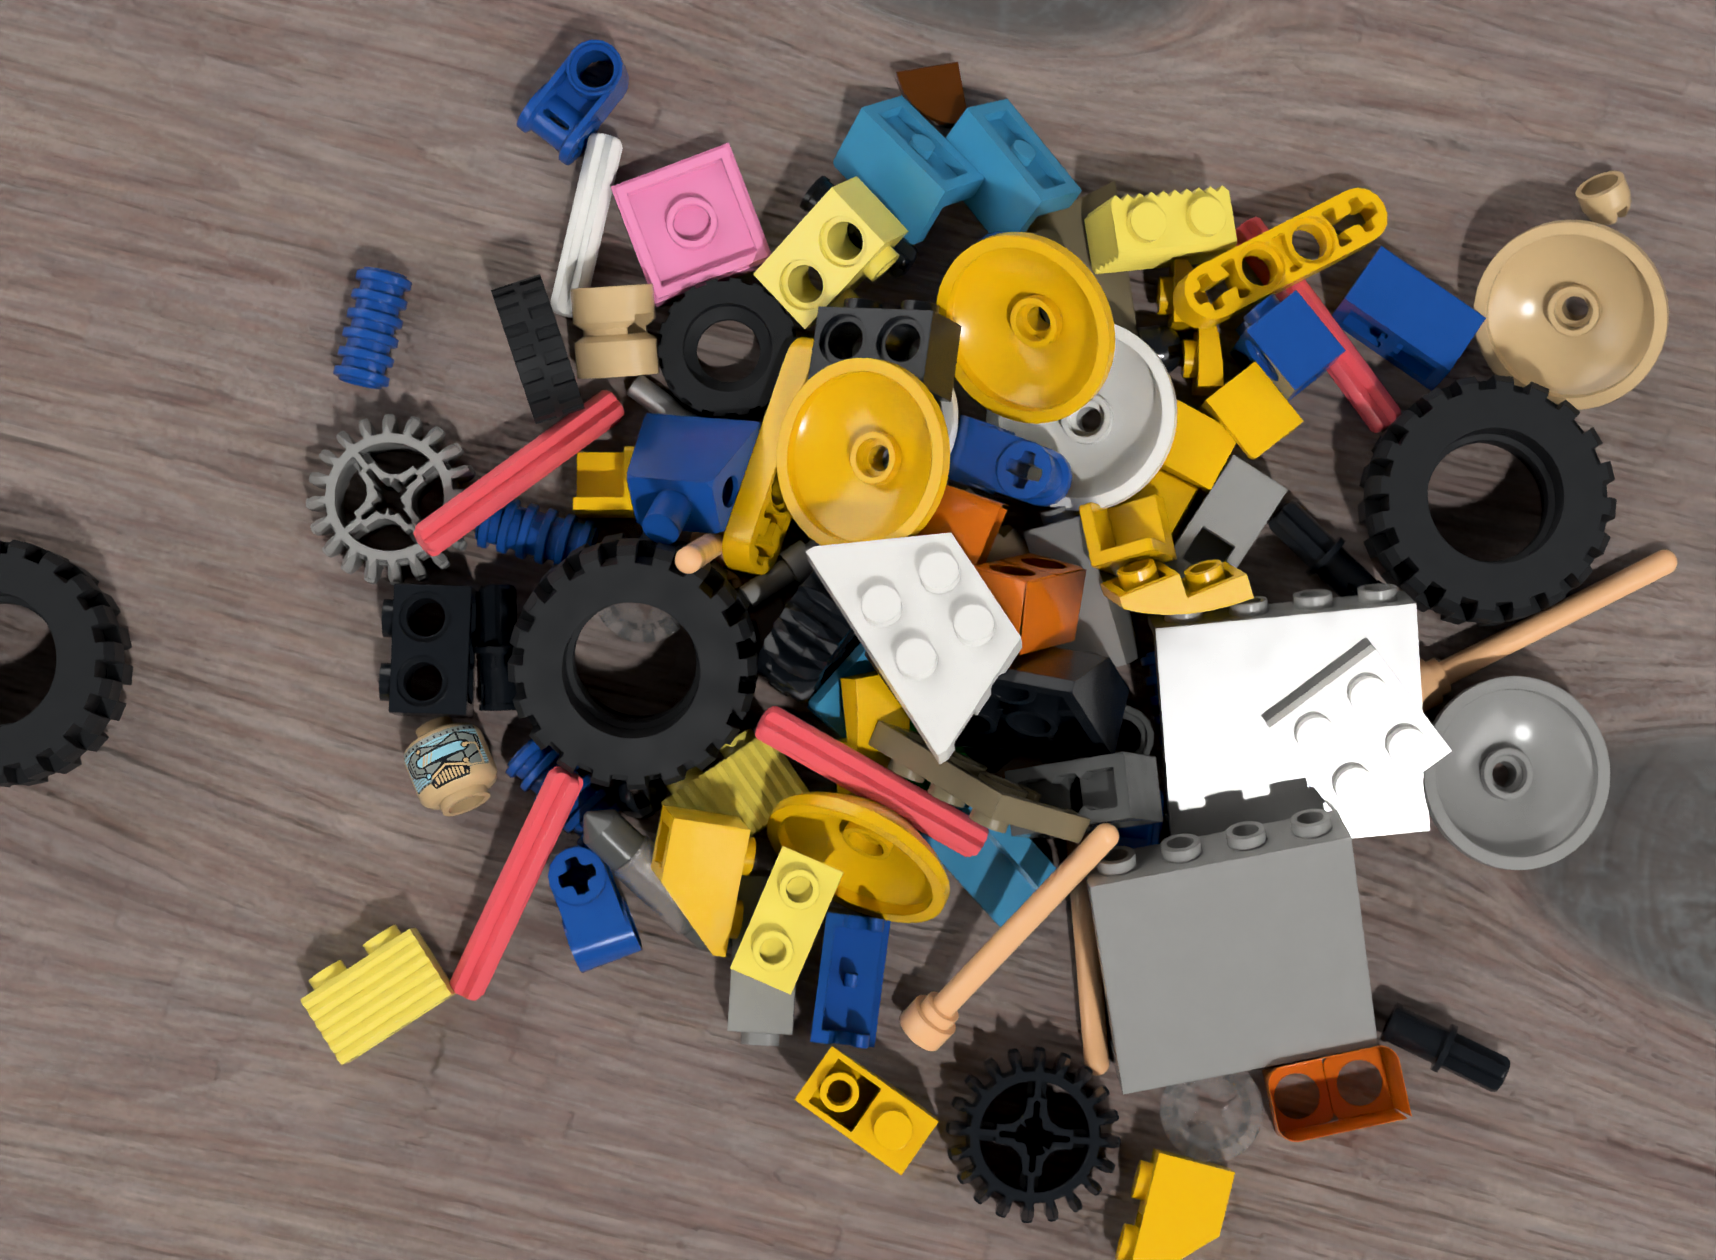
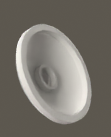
(1133, 434)

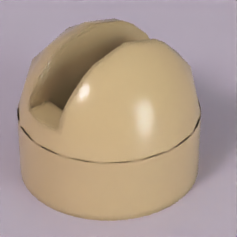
(1605, 197)

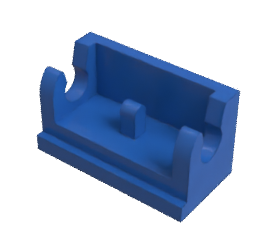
(1407, 319)
(850, 980)

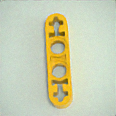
(1279, 255)
(759, 512)

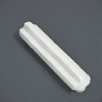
(586, 220)

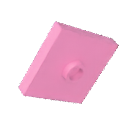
(692, 223)

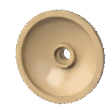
(1537, 338)

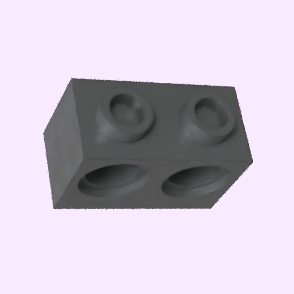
(1103, 788)

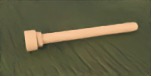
(699, 552)
(1438, 676)
(1088, 978)
(932, 1017)

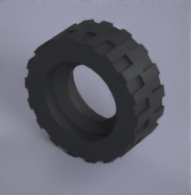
(692, 317)
(537, 349)

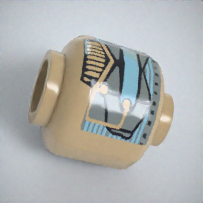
(450, 766)

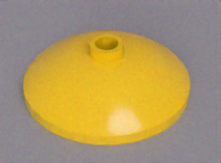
(1006, 349)
(835, 449)
(883, 857)

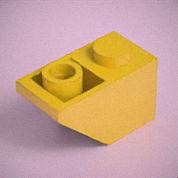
(701, 867)
(867, 1109)
(1178, 1207)

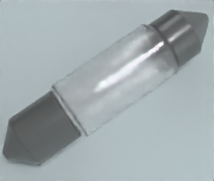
(630, 859)

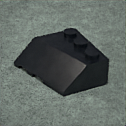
(1049, 707)

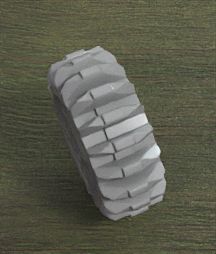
(368, 517)

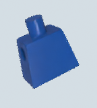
(688, 473)

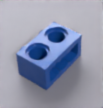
(1286, 343)

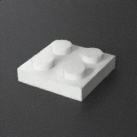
(1358, 736)

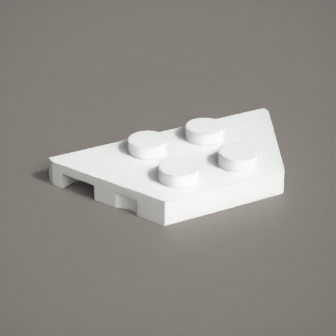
(923, 626)

